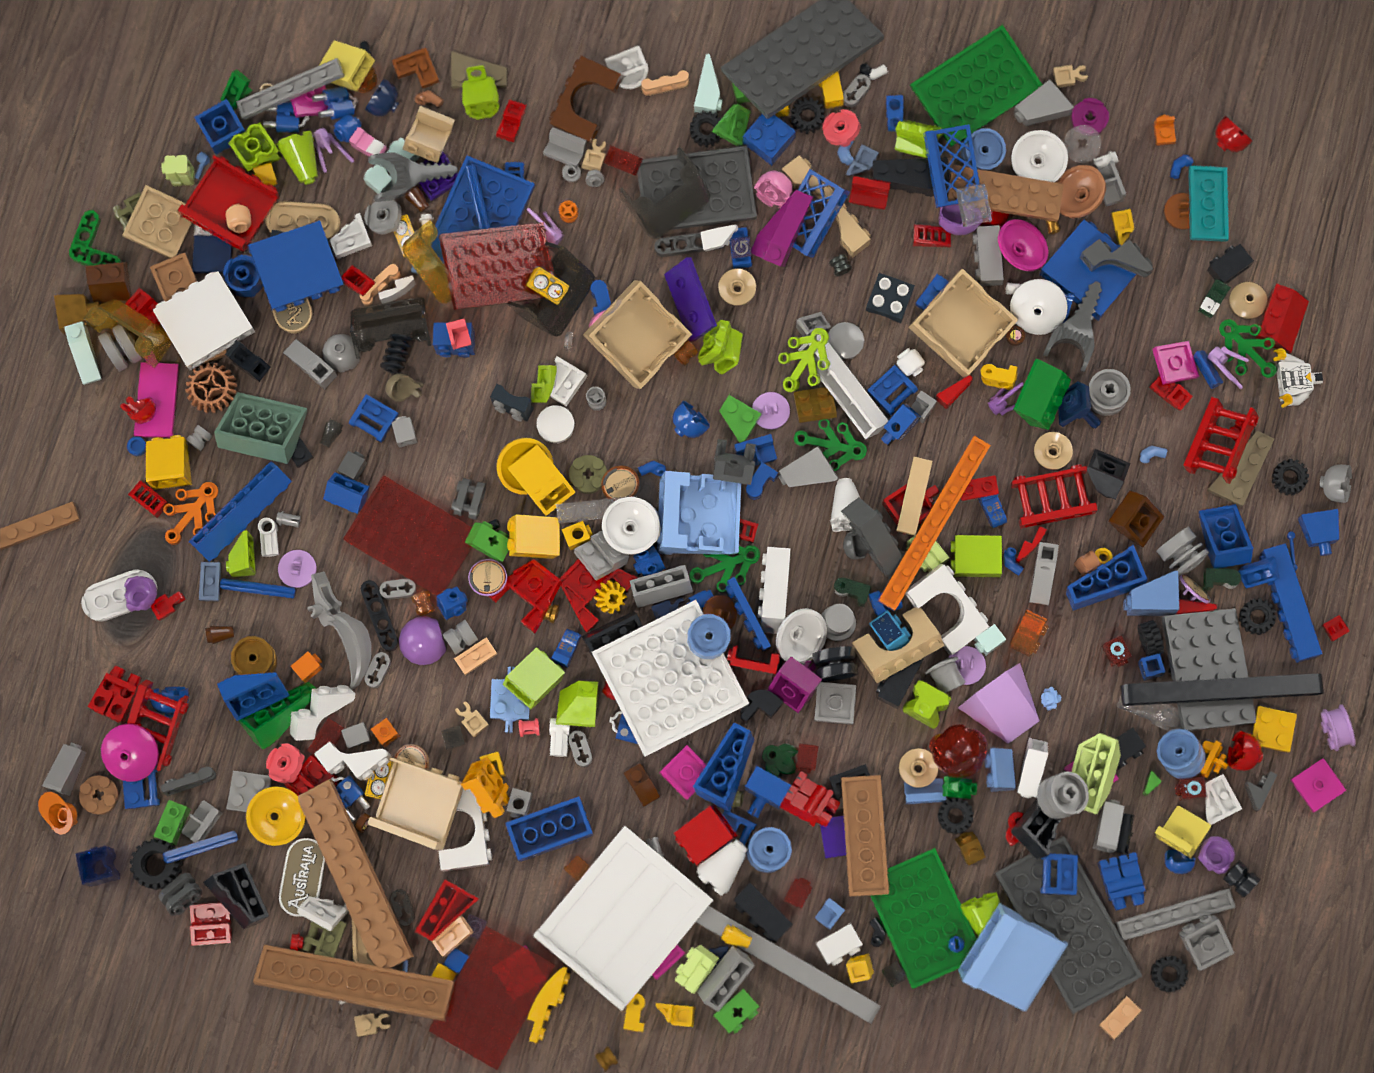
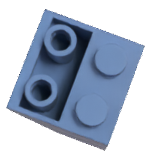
(1001, 770)

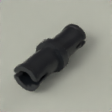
(1125, 833)

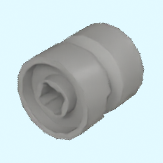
(460, 637)

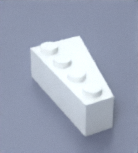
(775, 588)

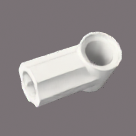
(269, 539)
(559, 739)

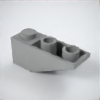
(310, 364)
(1043, 573)

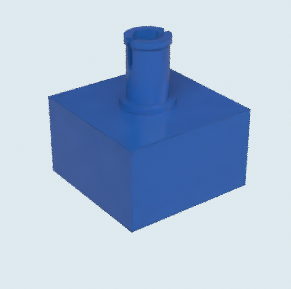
(766, 789)

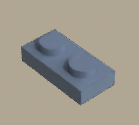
(210, 581)

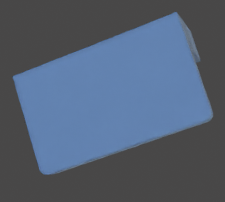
(928, 794)

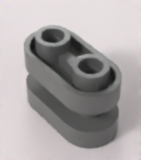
(460, 504)
(180, 894)

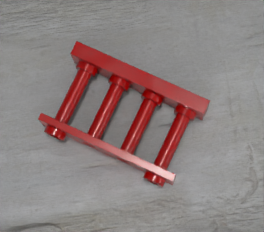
(1208, 427)
(1048, 515)
(140, 710)

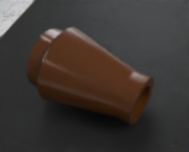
(417, 199)
(219, 633)

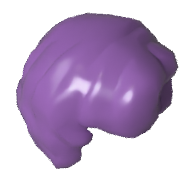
(139, 593)
(1216, 854)

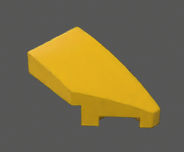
(1122, 224)
(677, 1014)

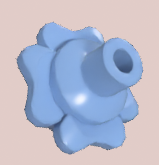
(1050, 698)

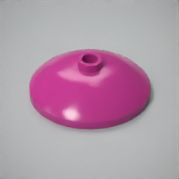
(1022, 245)
(138, 746)

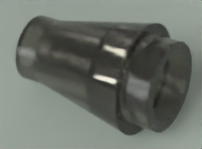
(331, 432)

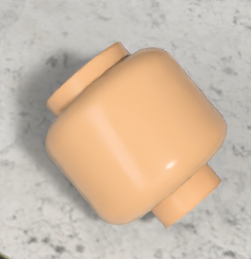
(238, 218)

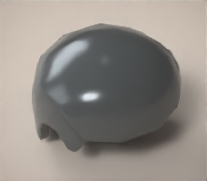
(853, 547)

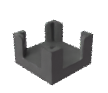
(732, 466)

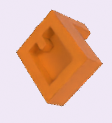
(1164, 130)

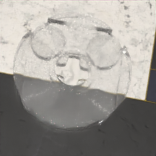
(1093, 141)

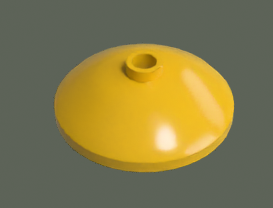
(512, 453)
(289, 812)

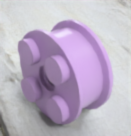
(1338, 727)

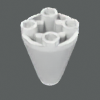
(844, 495)
(723, 866)

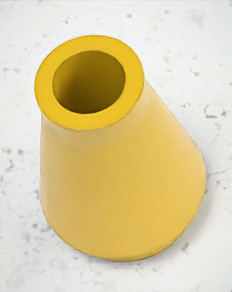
(734, 936)

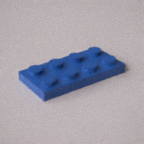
(743, 607)

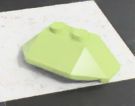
(1096, 765)

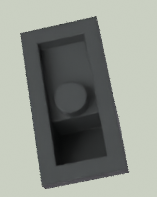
(1258, 794)

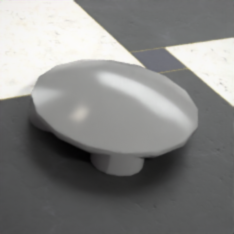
(846, 340)

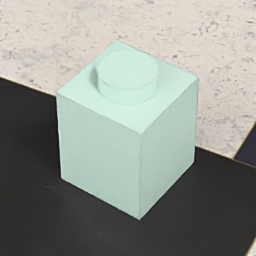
(989, 640)

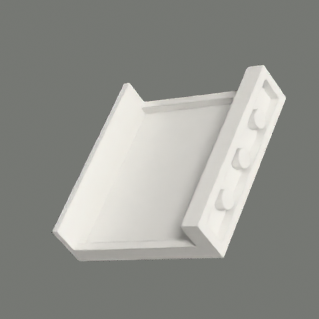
(203, 320)

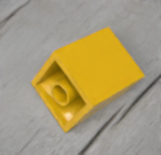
(167, 462)

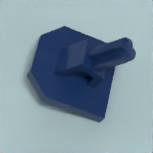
(1077, 405)

